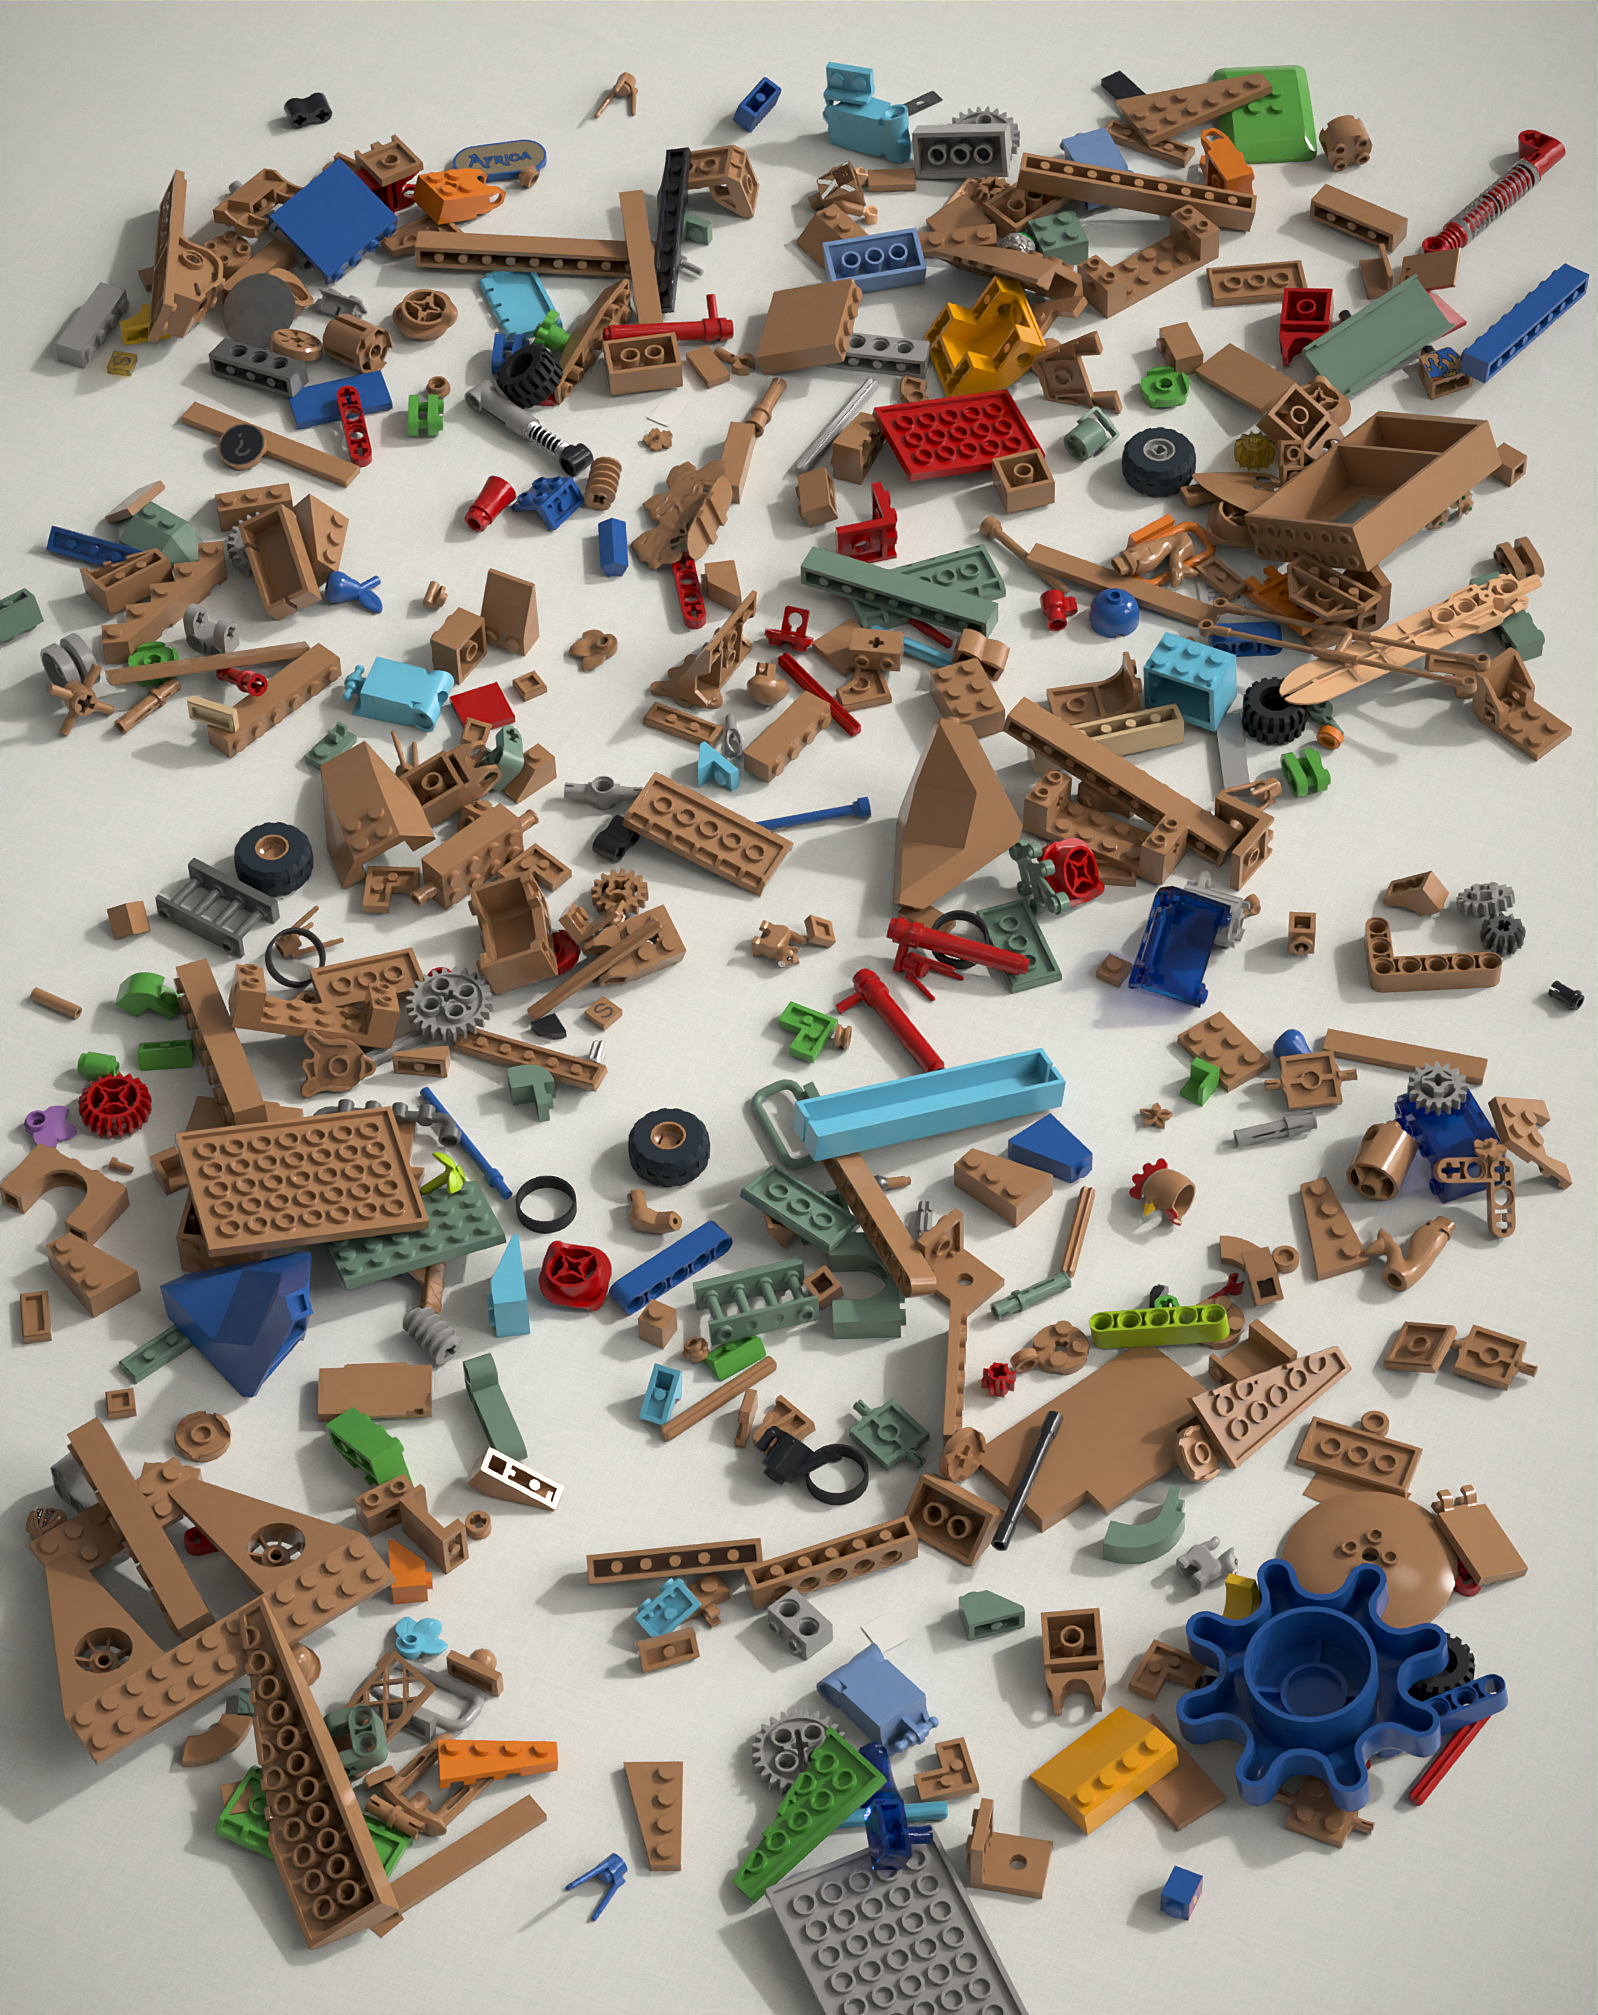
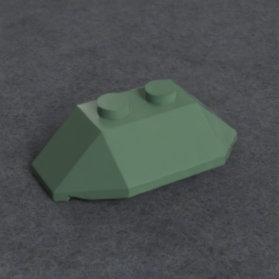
(162, 530)

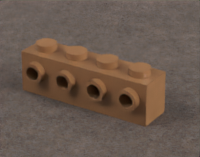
(1358, 217)
(787, 736)

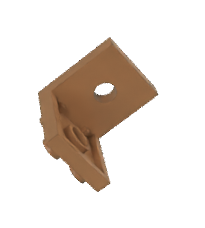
(378, 158)
(1254, 837)
(951, 1263)
(993, 1852)

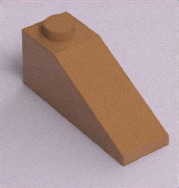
(514, 1482)

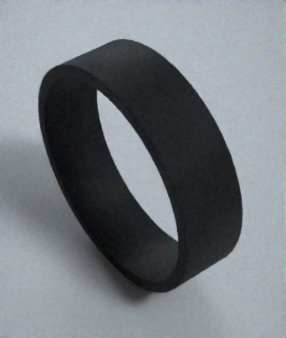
(965, 916)
(269, 964)
(546, 1226)
(844, 1497)

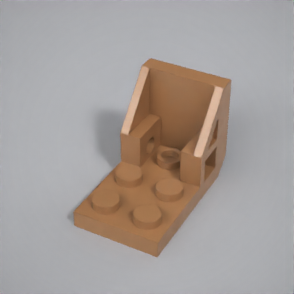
(725, 166)
(1367, 621)
(1508, 707)

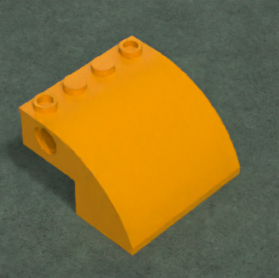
(985, 344)

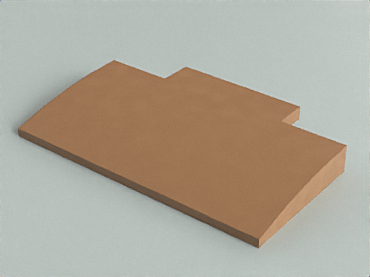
(1111, 1439)

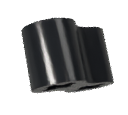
(308, 110)
(615, 840)

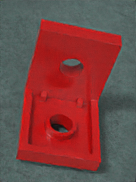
(878, 533)

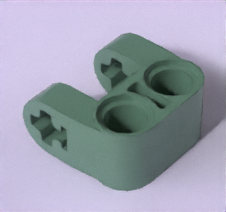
(506, 755)
(350, 1722)

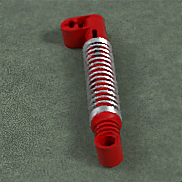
(1536, 155)

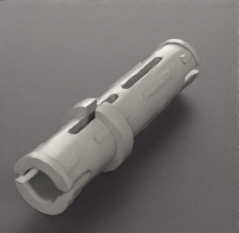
(1275, 1129)

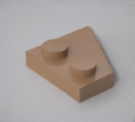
(786, 1418)

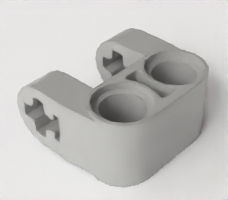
(208, 636)

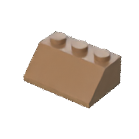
(827, 226)
(237, 504)
(952, 1518)

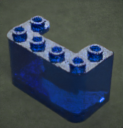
(1448, 1137)

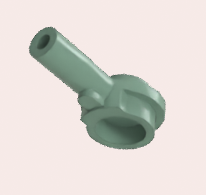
(1322, 714)

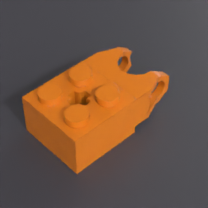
(1224, 164)
(455, 195)

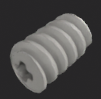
(432, 1334)

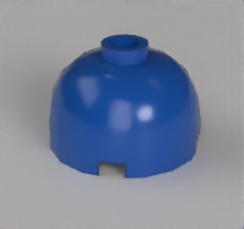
(1114, 613)

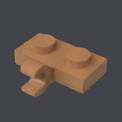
(710, 1593)

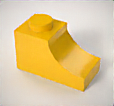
(136, 328)
(1241, 1597)

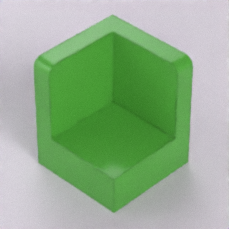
(1202, 1082)

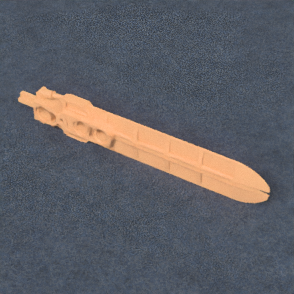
(1435, 627)

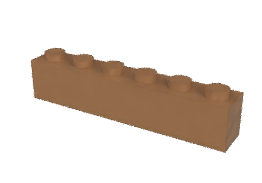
(283, 695)
(673, 1561)

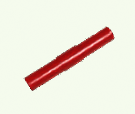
(931, 632)

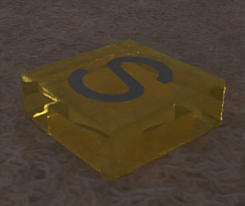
(122, 363)

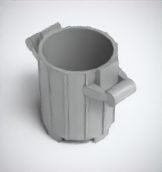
(1226, 937)

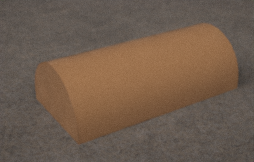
(1014, 208)

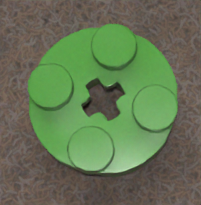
(1158, 397)
(152, 652)

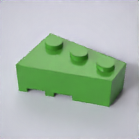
(367, 1446)

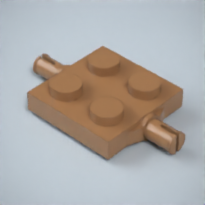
(1310, 1080)
(1491, 1357)
(1317, 1815)

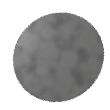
(257, 309)

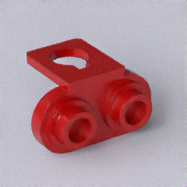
(797, 639)

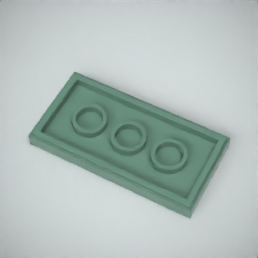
(1016, 930)
(800, 1208)

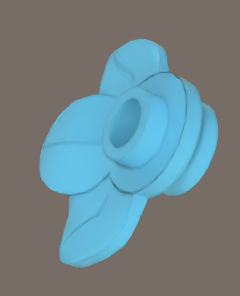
(419, 1637)

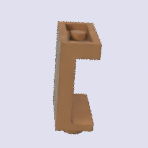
(444, 1546)

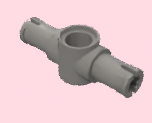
(601, 792)

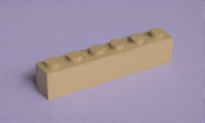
(1126, 733)

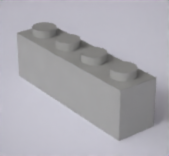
(92, 325)

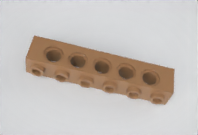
(831, 1561)

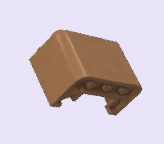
(515, 933)

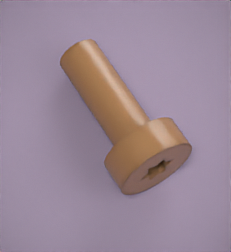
(114, 1163)

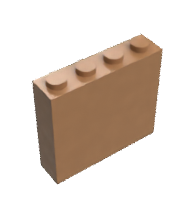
(808, 326)

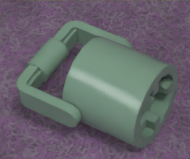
(1090, 435)

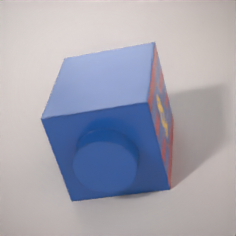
(1181, 1893)

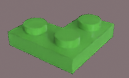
(812, 1027)

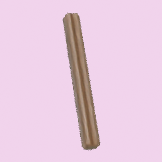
(718, 1398)

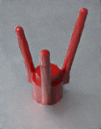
(918, 966)

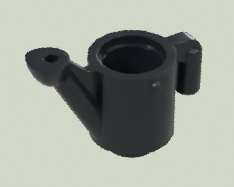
(789, 1457)

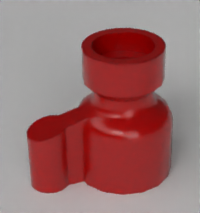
(1056, 607)

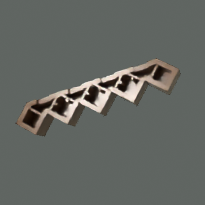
(167, 603)

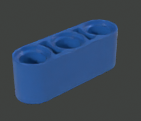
(1248, 648)

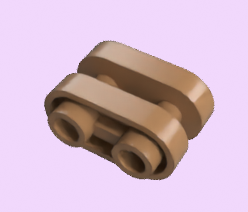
(1519, 560)

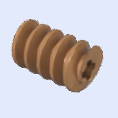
(602, 483)

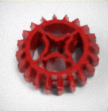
(115, 1113)

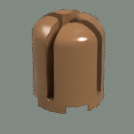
(356, 343)

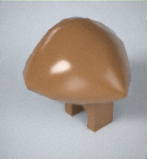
(764, 687)

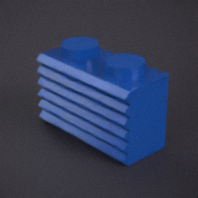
(757, 104)

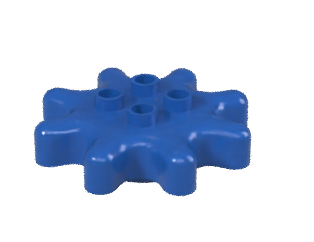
(1313, 1684)

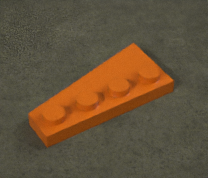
(491, 1758)

